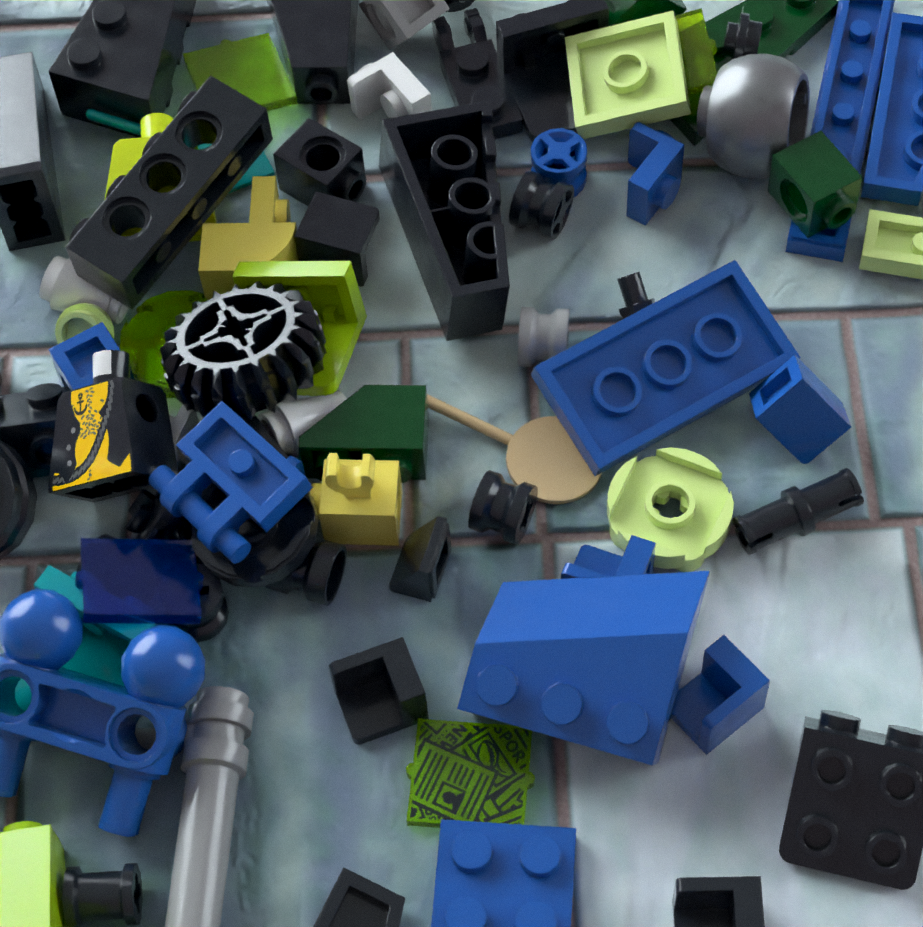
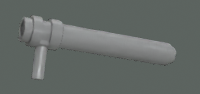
(213, 766)

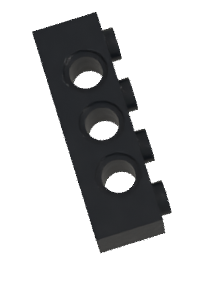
(168, 220)

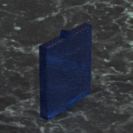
(139, 581)

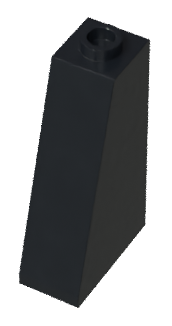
(317, 46)
(27, 168)

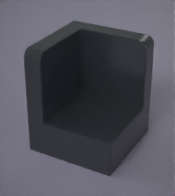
(337, 232)
(379, 691)
(718, 902)

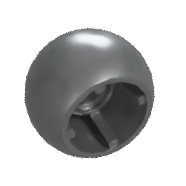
(753, 113)

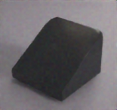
(423, 561)

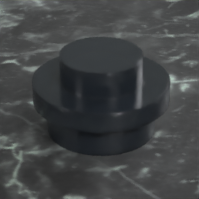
(741, 37)

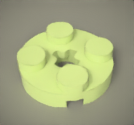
(703, 499)

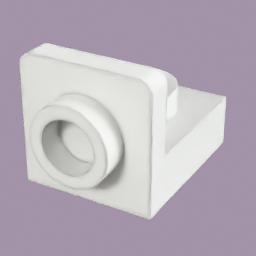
(389, 86)

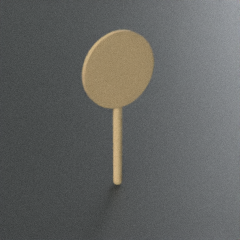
(535, 454)

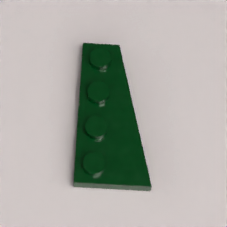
(785, 29)

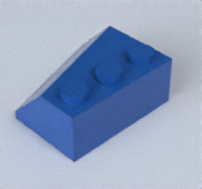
(587, 658)

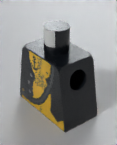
(110, 434)

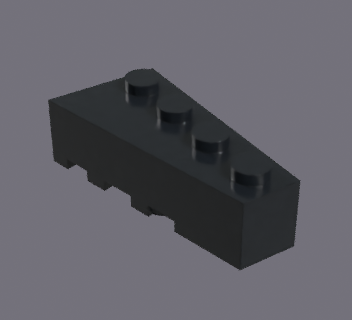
(121, 59)
(449, 206)

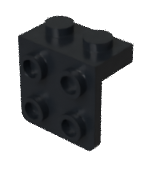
(536, 63)
(856, 801)

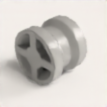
(541, 335)

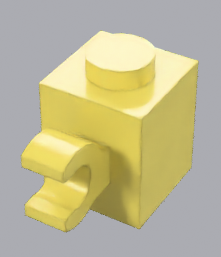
(359, 501)

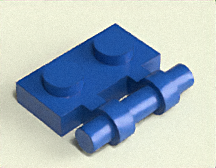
(243, 467)

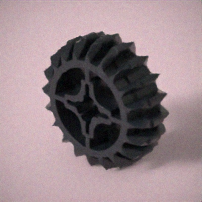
(244, 350)

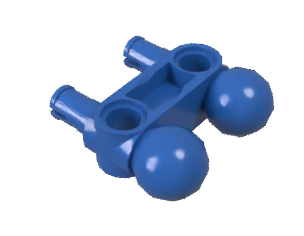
(91, 714)

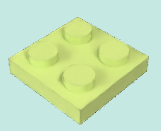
(627, 75)

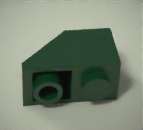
(377, 421)

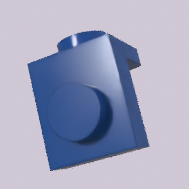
(657, 173)

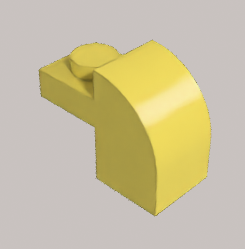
(265, 238)

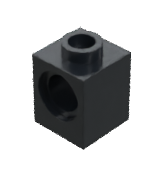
(319, 162)

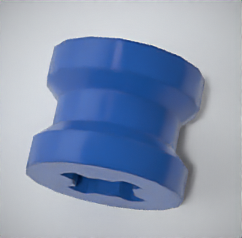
(565, 153)

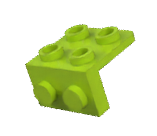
(335, 297)

